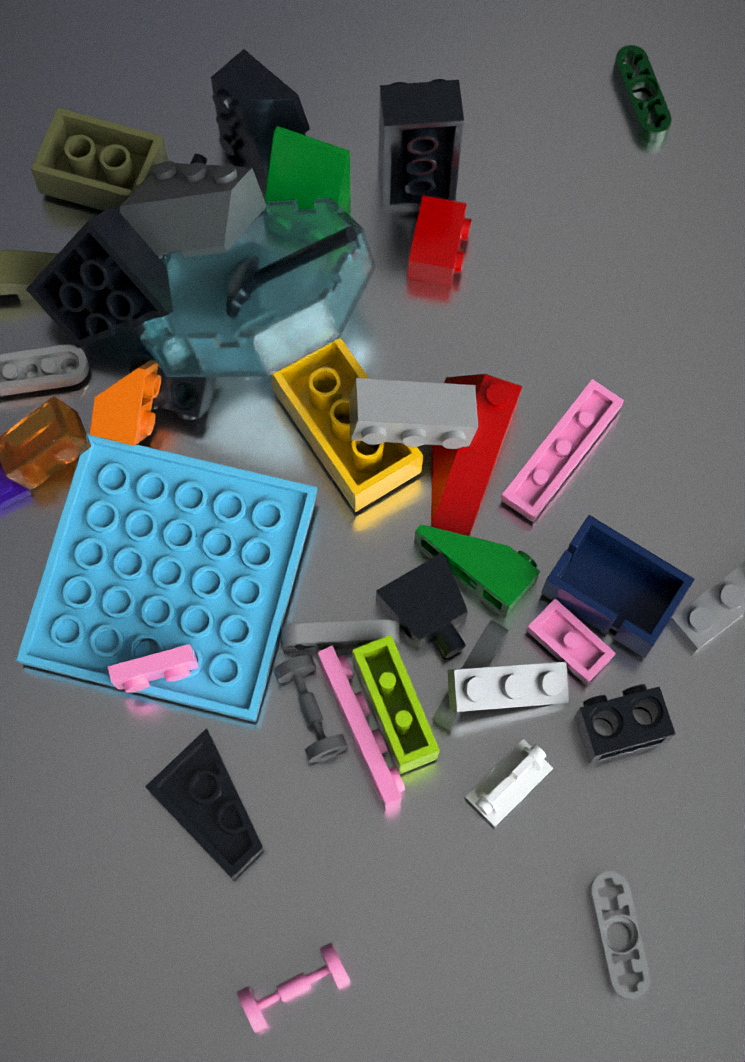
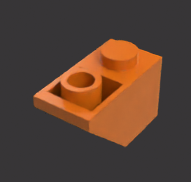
(125, 408)

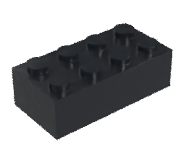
(419, 141)

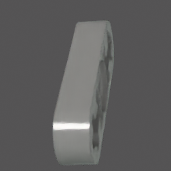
(339, 634)
(637, 965)

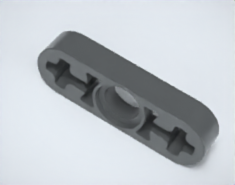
(480, 656)

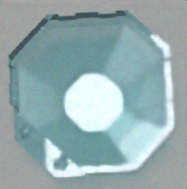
(281, 317)

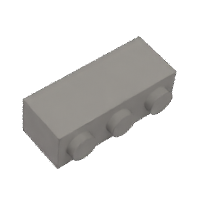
(413, 413)

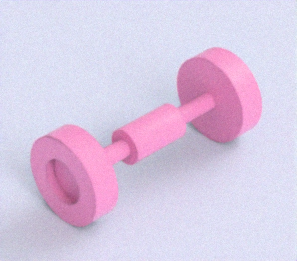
(292, 987)

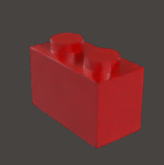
(437, 241)

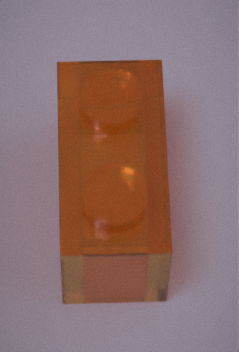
(42, 443)

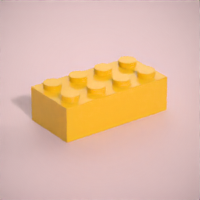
(317, 399)

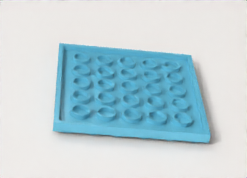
(168, 558)

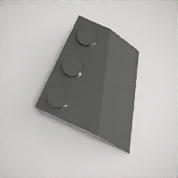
(194, 207)

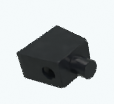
(426, 605)

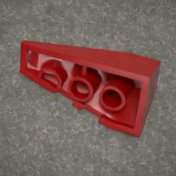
(464, 473)

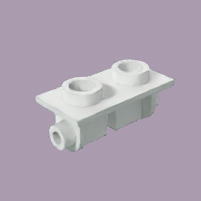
(509, 782)

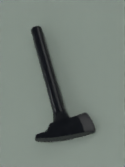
(248, 278)

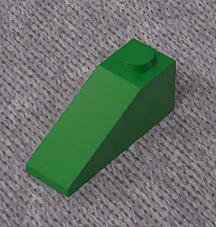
(484, 566)

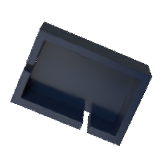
(617, 585)

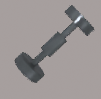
(295, 670)

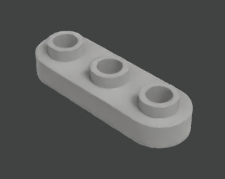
(50, 366)

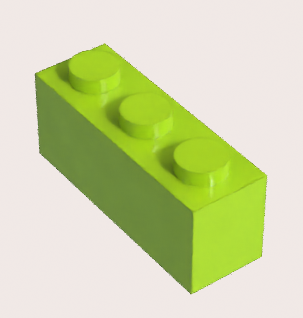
(395, 704)

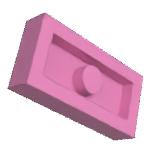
(570, 641)
(137, 673)

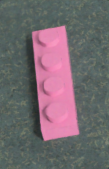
(562, 450)
(368, 742)

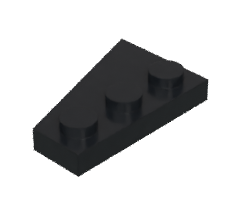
(207, 806)

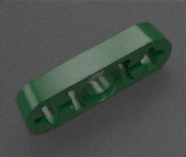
(639, 108)

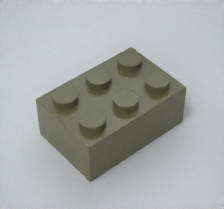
(94, 160)

